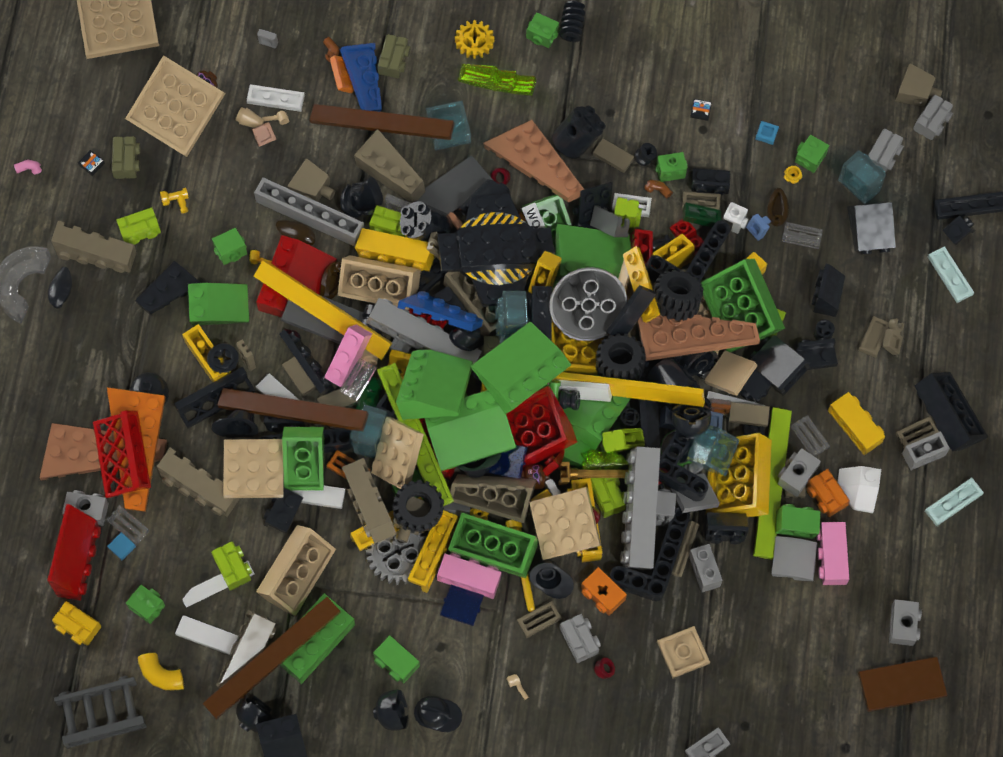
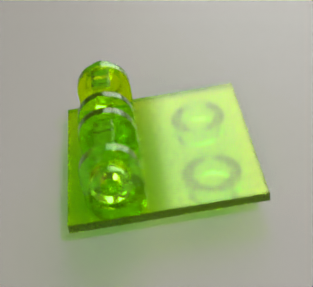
(609, 460)

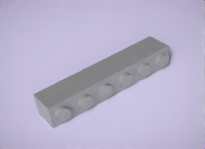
(308, 211)
(415, 330)

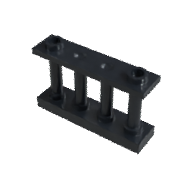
(539, 309)

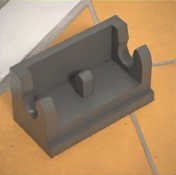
(609, 222)

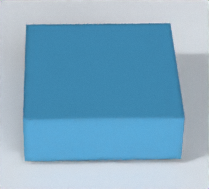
(767, 132)
(121, 546)

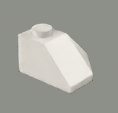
(860, 486)

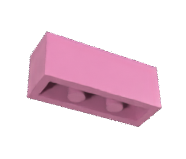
(348, 354)
(833, 553)
(469, 575)

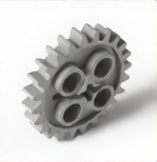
(405, 564)

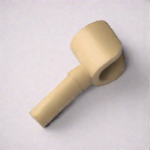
(281, 117)
(514, 680)

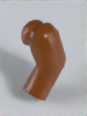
(333, 49)
(658, 185)

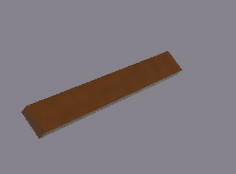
(382, 121)
(293, 409)
(271, 658)

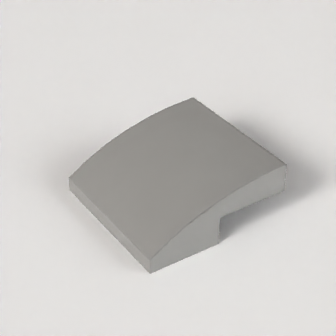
(794, 558)

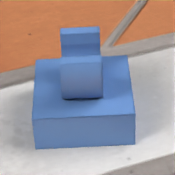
(758, 226)

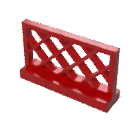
(133, 451)

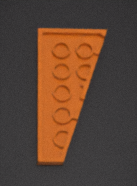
(150, 413)

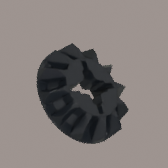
(217, 352)

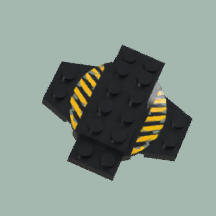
(494, 247)

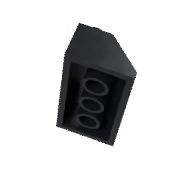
(950, 411)

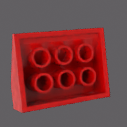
(301, 263)
(541, 426)
(73, 554)

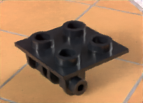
(597, 195)

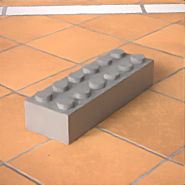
(640, 508)

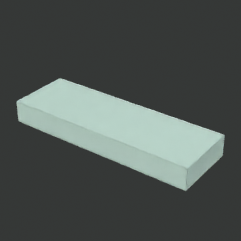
(950, 274)
(954, 501)

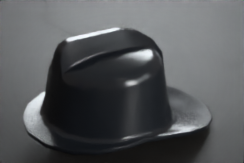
(466, 339)
(237, 424)
(479, 467)
(551, 579)
(438, 714)

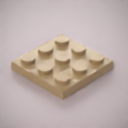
(397, 452)
(253, 468)
(565, 523)

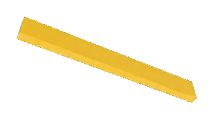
(317, 305)
(643, 390)

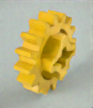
(465, 42)

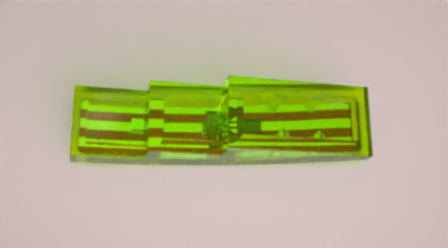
(497, 80)

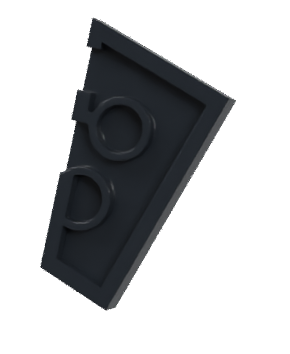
(166, 288)

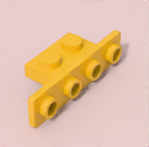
(639, 276)

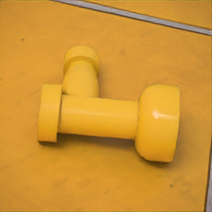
(179, 195)

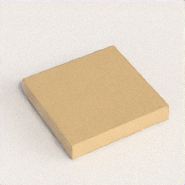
(730, 373)
(683, 652)

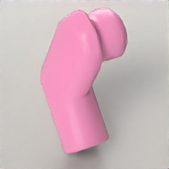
(28, 164)

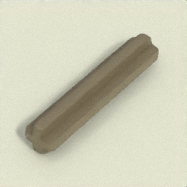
(685, 549)

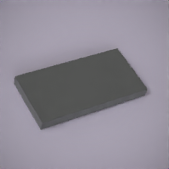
(455, 186)
(304, 320)

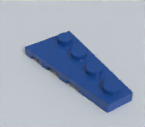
(361, 67)
(423, 303)

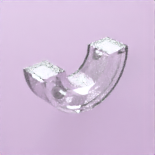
(13, 270)

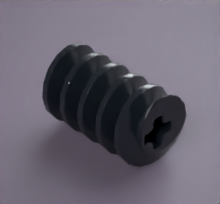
(572, 21)

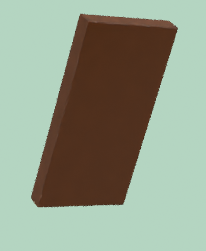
(902, 684)

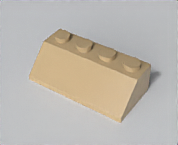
(374, 279)
(296, 570)

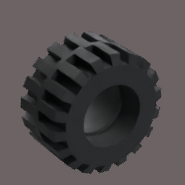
(678, 295)
(624, 347)
(420, 489)

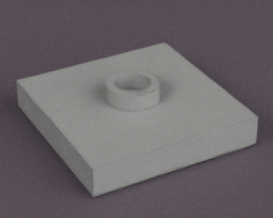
(689, 505)

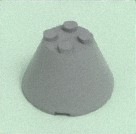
(587, 303)

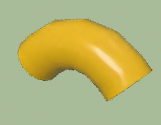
(158, 675)

